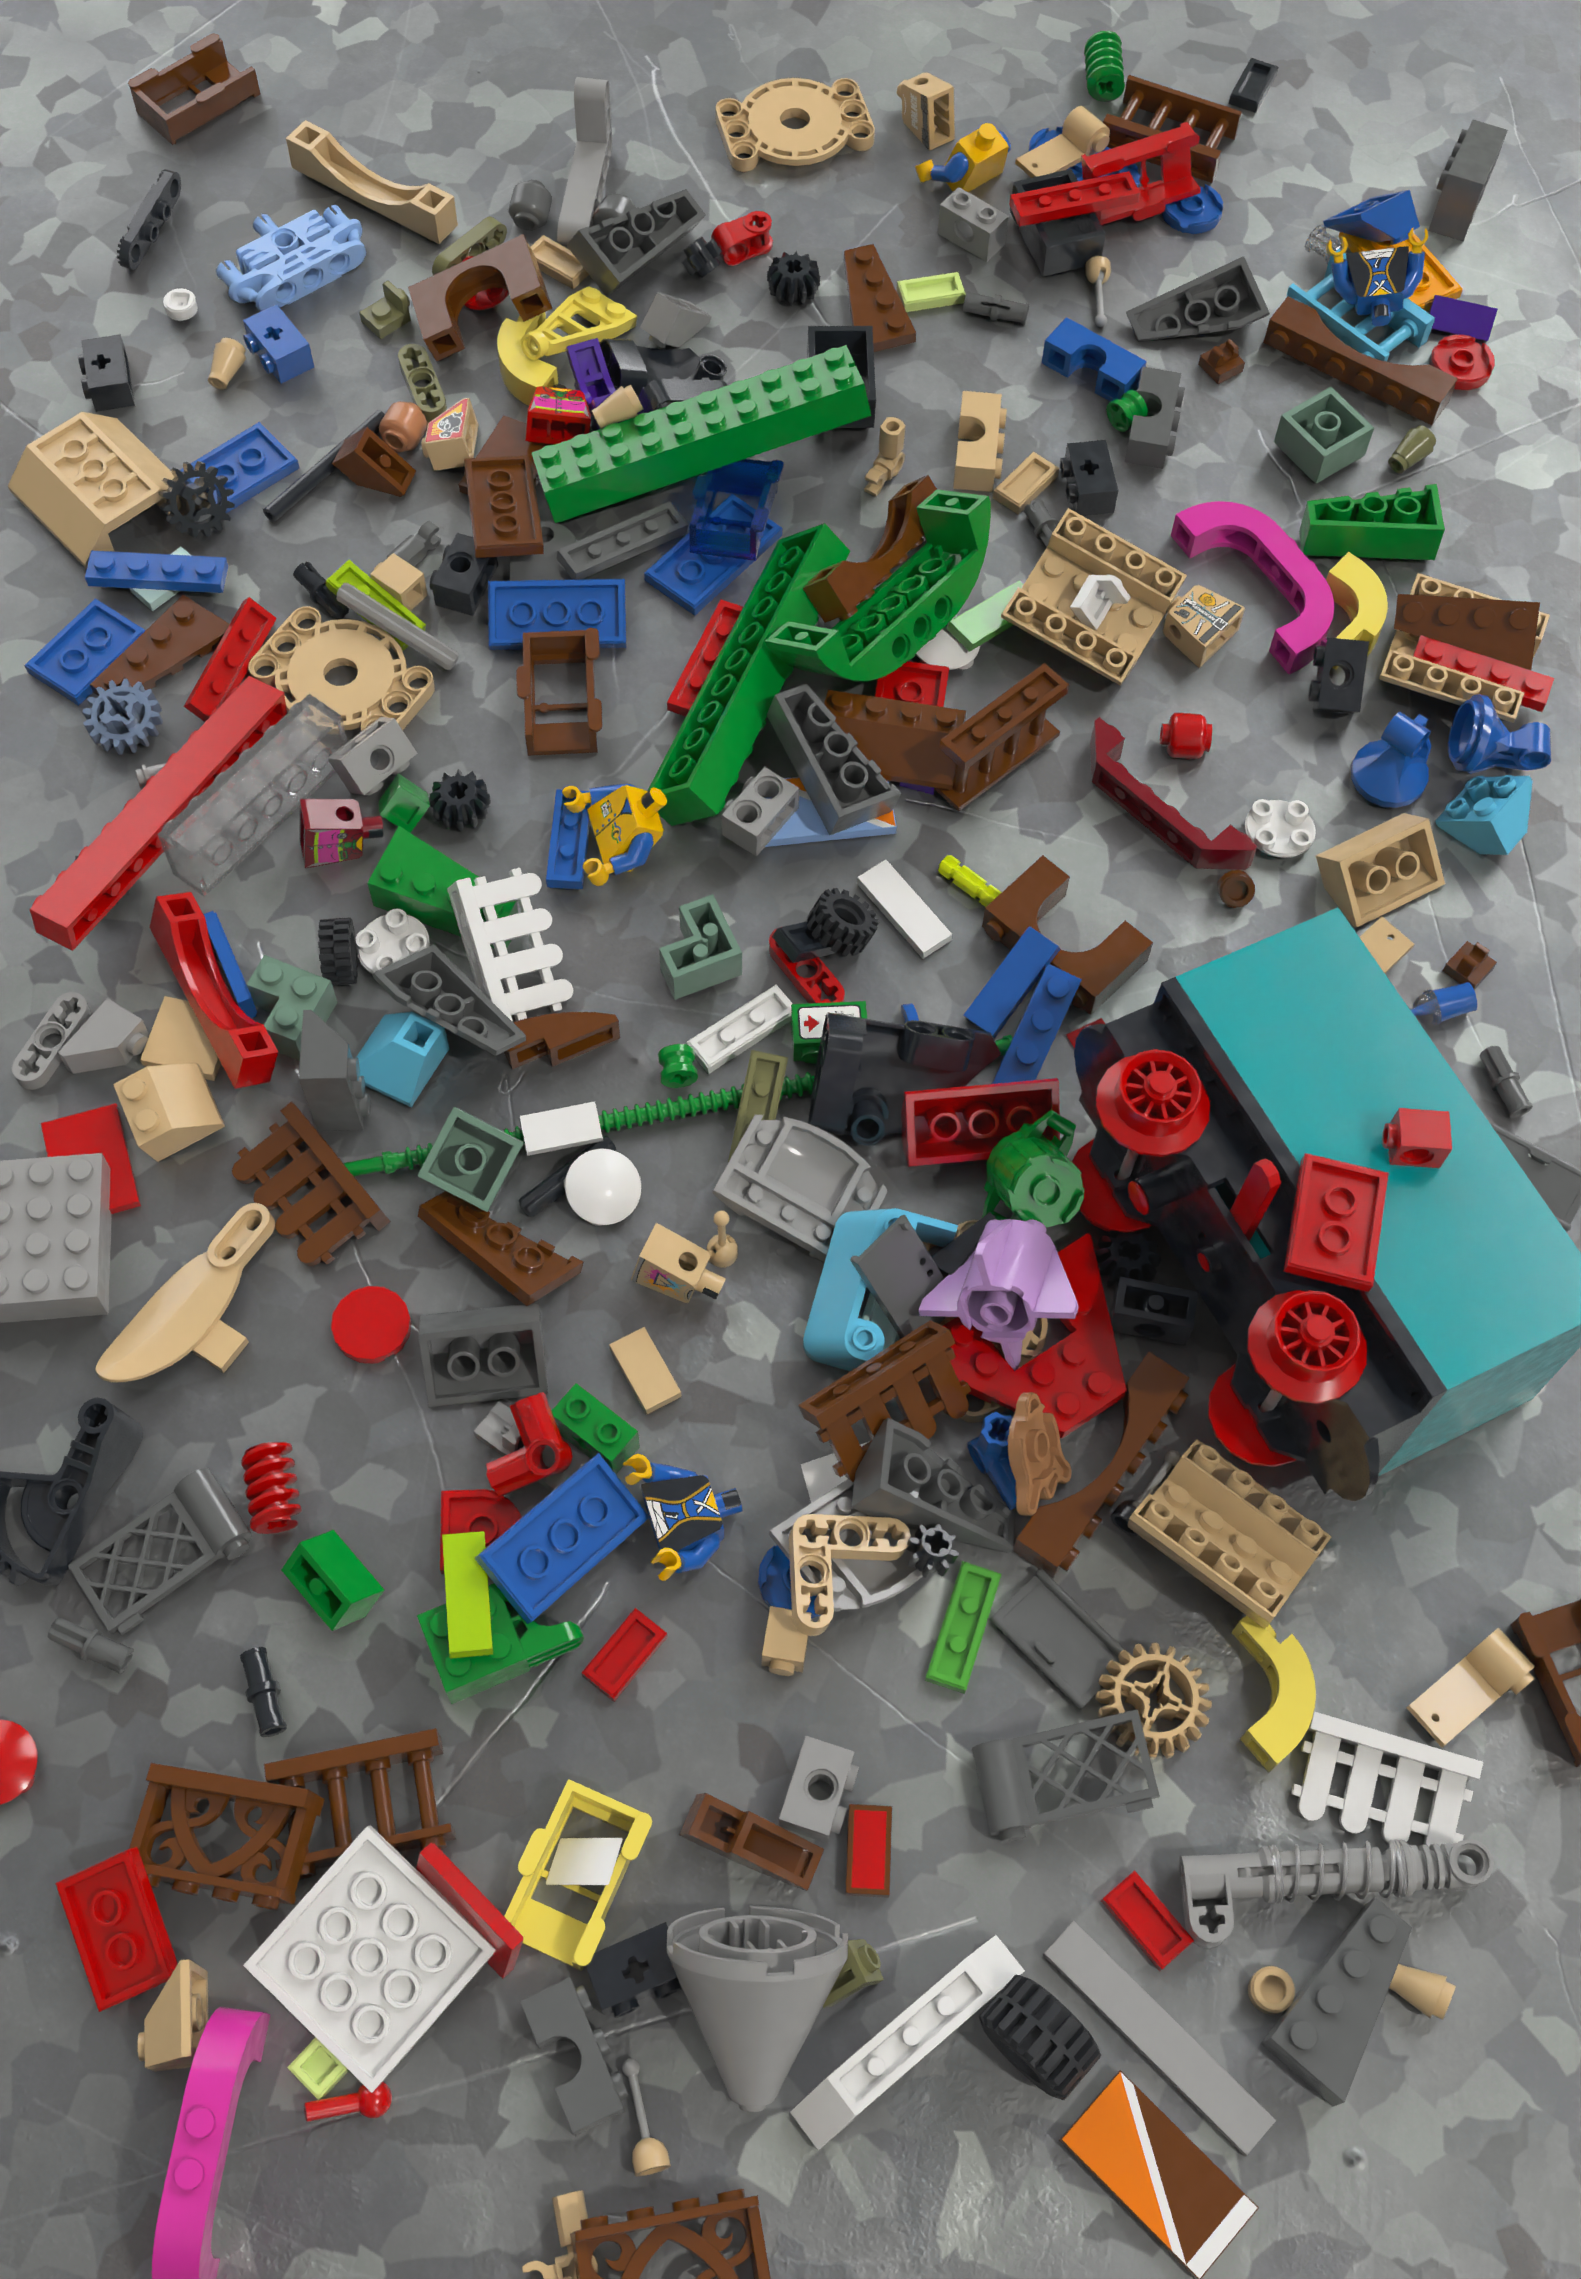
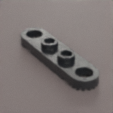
(149, 219)

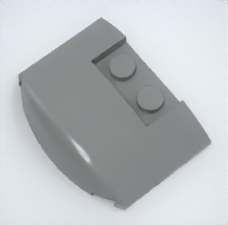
(797, 1181)
(854, 1581)

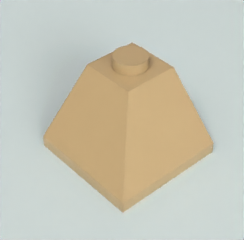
(176, 2020)

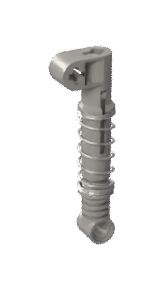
(1319, 1872)

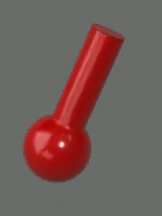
(367, 2103)

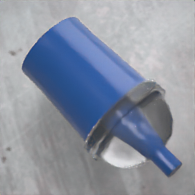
(1444, 1003)

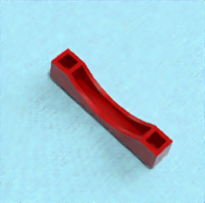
(237, 1039)

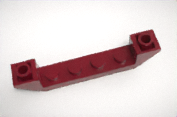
(1226, 851)

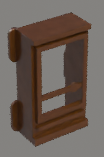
(204, 63)
(560, 648)
(1540, 1638)

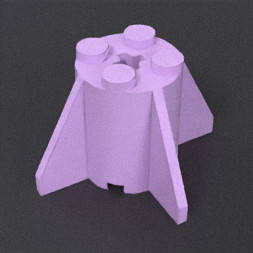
(1006, 1286)

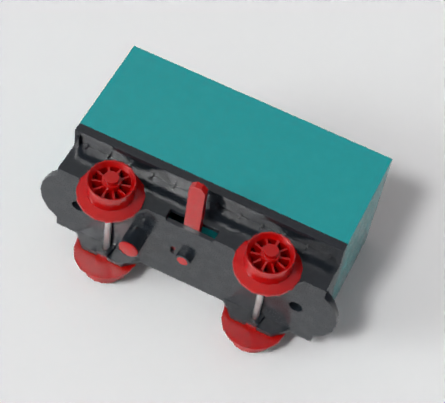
(1205, 1138)

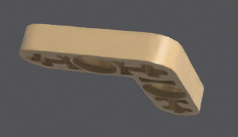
(820, 1553)

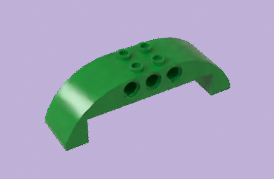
(905, 607)

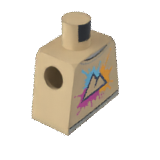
(675, 1267)

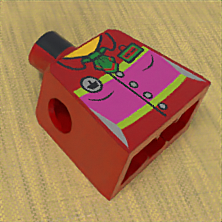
(557, 415)

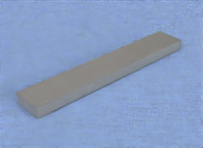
(1160, 2039)

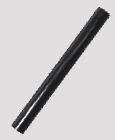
(314, 475)

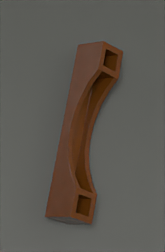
(1410, 388)
(845, 584)
(1057, 1527)

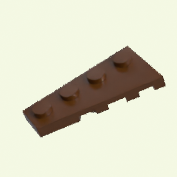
(875, 299)
(1483, 626)
(165, 646)
(499, 1249)

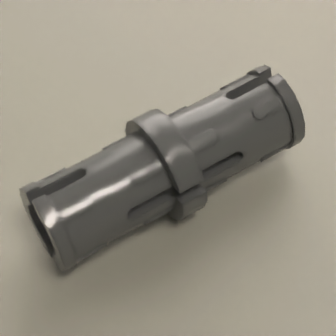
(996, 307)

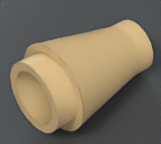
(226, 361)
(617, 407)
(1423, 1990)

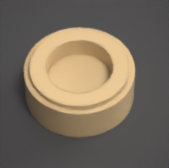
(1271, 1990)

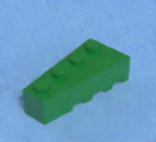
(1375, 526)
(416, 881)

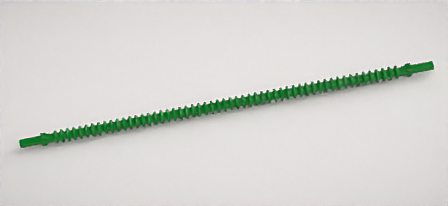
(391, 1161)

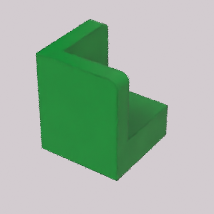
(403, 803)

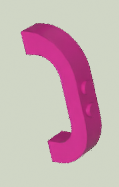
(1278, 557)
(202, 2142)

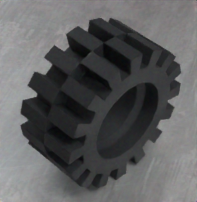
(842, 922)
(338, 950)

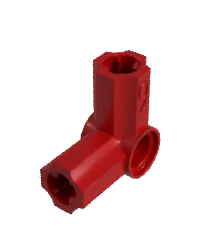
(537, 1432)

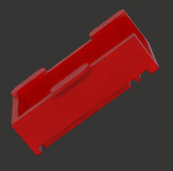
(1175, 171)

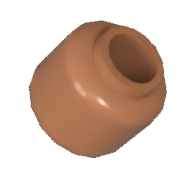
(403, 426)

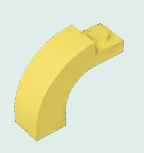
(517, 370)
(1361, 596)
(1291, 1693)

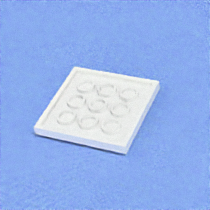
(370, 1958)

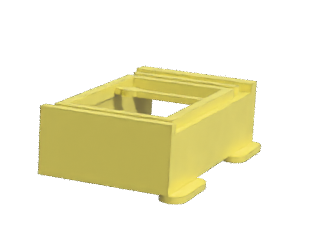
(552, 1930)

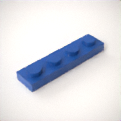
(156, 571)
(1038, 1026)

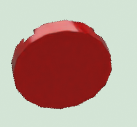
(1464, 360)
(371, 1324)

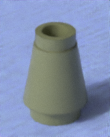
(1413, 448)

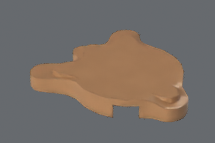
(1035, 1454)

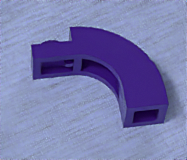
(590, 374)

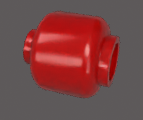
(1186, 736)

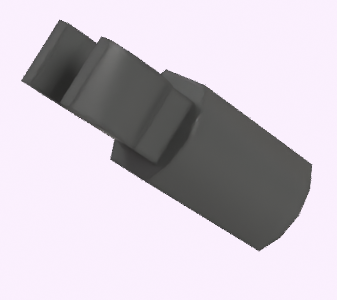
(415, 547)

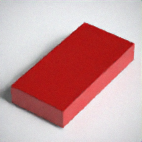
(624, 1654)
(1147, 1920)

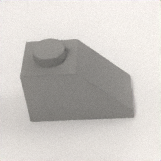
(673, 320)
(105, 1040)

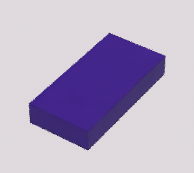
(1462, 317)

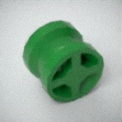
(1122, 411)
(677, 1066)

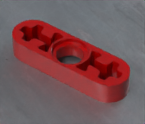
(808, 986)

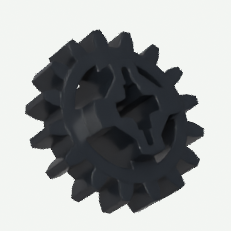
(204, 488)

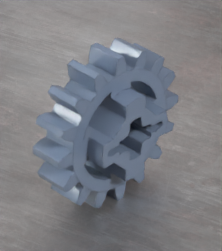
(132, 704)

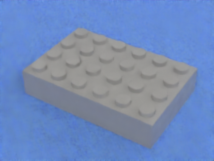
(54, 1237)

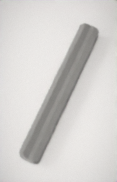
(397, 626)

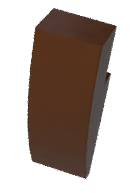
(562, 1036)
(751, 1841)

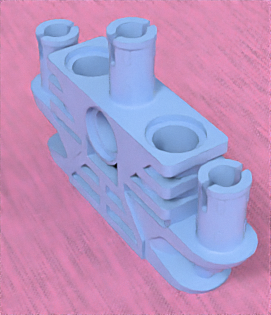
(293, 258)

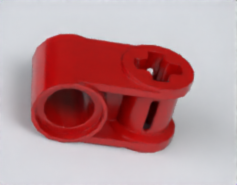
(743, 240)

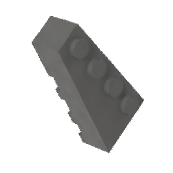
(1466, 178)
(830, 766)

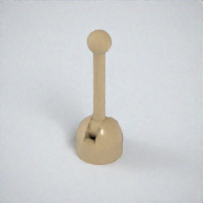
(723, 1243)

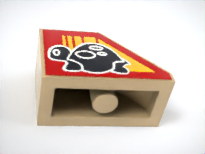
(451, 436)

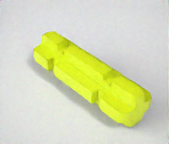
(968, 880)

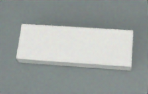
(904, 909)
(741, 1029)

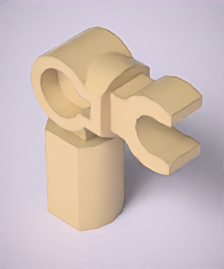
(890, 456)
(568, 2211)

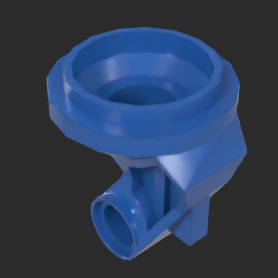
(1483, 742)
(1394, 768)

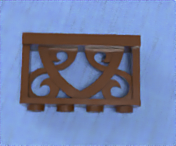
(187, 1790)
(705, 2246)

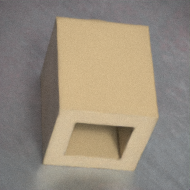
(401, 581)
(783, 1644)

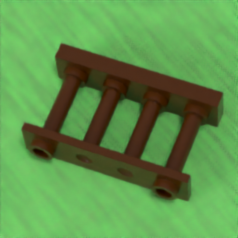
(1179, 107)
(1002, 735)
(376, 1761)

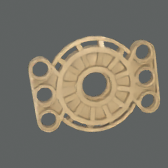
(794, 98)
(335, 644)

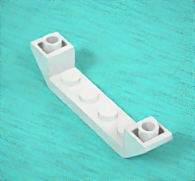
(905, 2042)

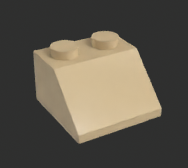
(168, 1108)

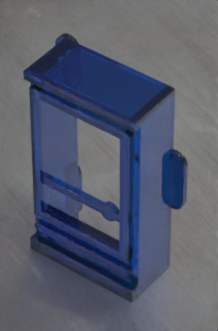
(740, 477)

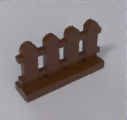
(317, 1202)
(880, 1379)

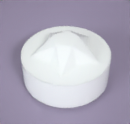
(180, 304)

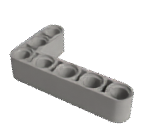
(589, 159)

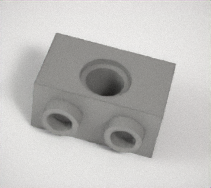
(972, 224)
(353, 758)
(818, 1763)

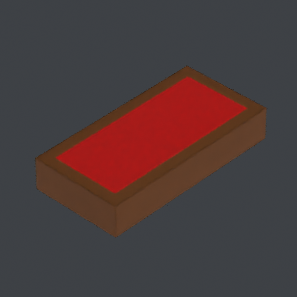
(868, 1850)

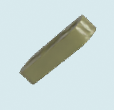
(481, 238)
(424, 371)

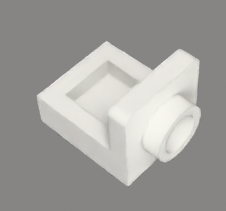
(1097, 597)

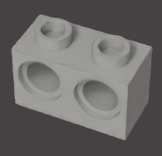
(765, 814)

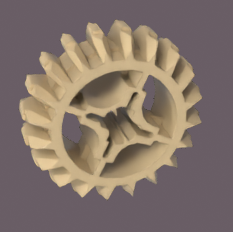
(1169, 1705)

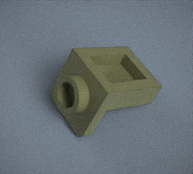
(388, 312)
(858, 1971)

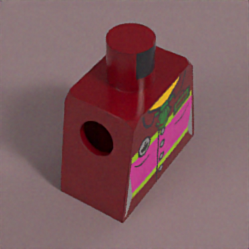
(334, 830)

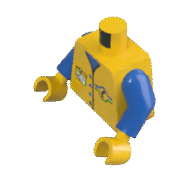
(972, 160)
(623, 824)

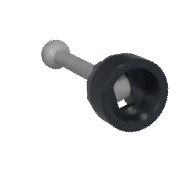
(1124, 1510)

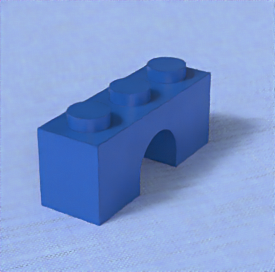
(1076, 347)

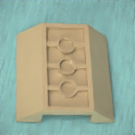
(88, 481)
(1073, 554)
(1442, 682)
(1229, 1532)

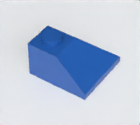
(1378, 218)

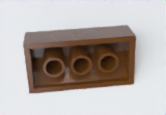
(899, 736)

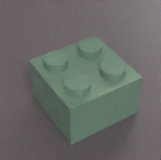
(1323, 435)
(470, 1159)

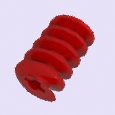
(268, 1487)

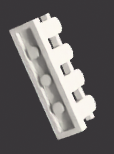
(479, 935)
(1405, 1787)

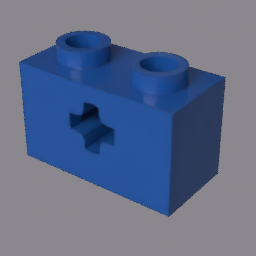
(278, 344)

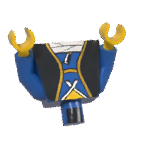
(1378, 278)
(682, 1513)

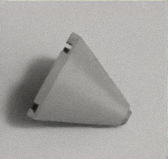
(756, 1989)

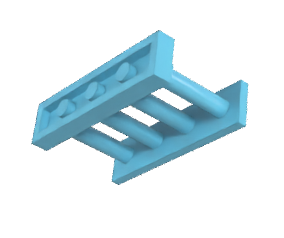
(1409, 323)

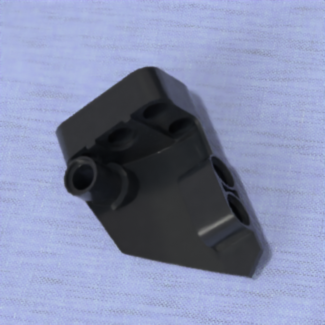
(661, 374)
(871, 1064)

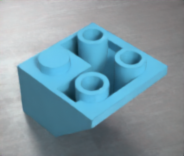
(1489, 813)
(402, 1055)

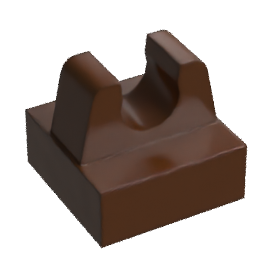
(1222, 362)
(1470, 964)

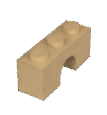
(977, 460)

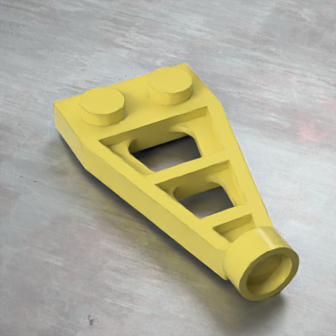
(608, 316)

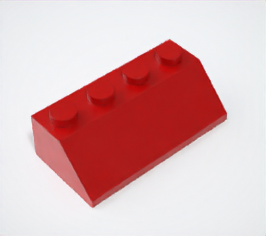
(972, 1120)

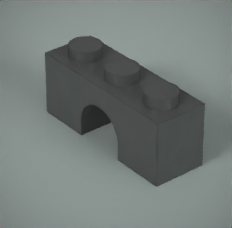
(1150, 435)
(561, 2016)

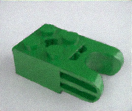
(514, 1644)

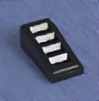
(961, 1248)

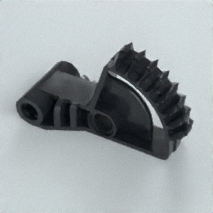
(91, 1467)

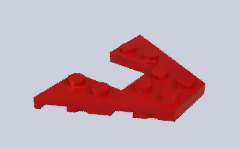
(1073, 1376)

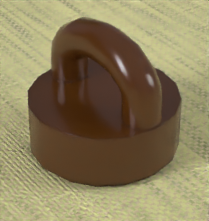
(1236, 888)

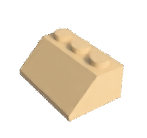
(1382, 868)

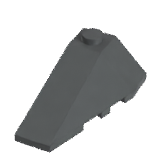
(446, 996)

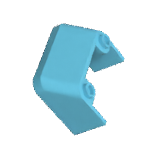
(833, 1327)

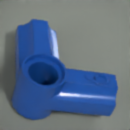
(991, 1455)

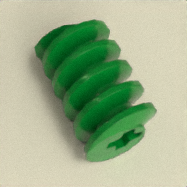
(1104, 66)

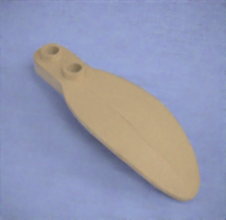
(188, 1302)

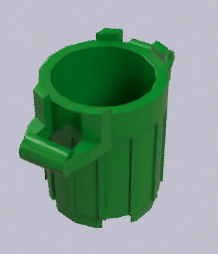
(1035, 1174)

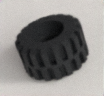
(1040, 2036)

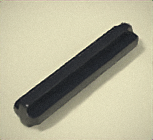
(553, 1186)

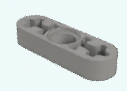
(51, 1023)

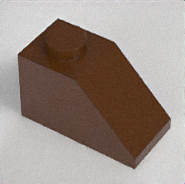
(373, 464)

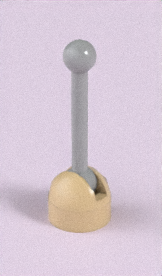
(1099, 277)
(649, 2153)

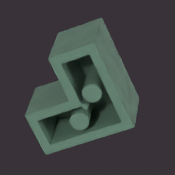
(705, 955)
(285, 994)

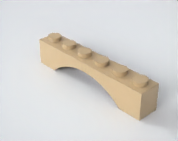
(419, 208)

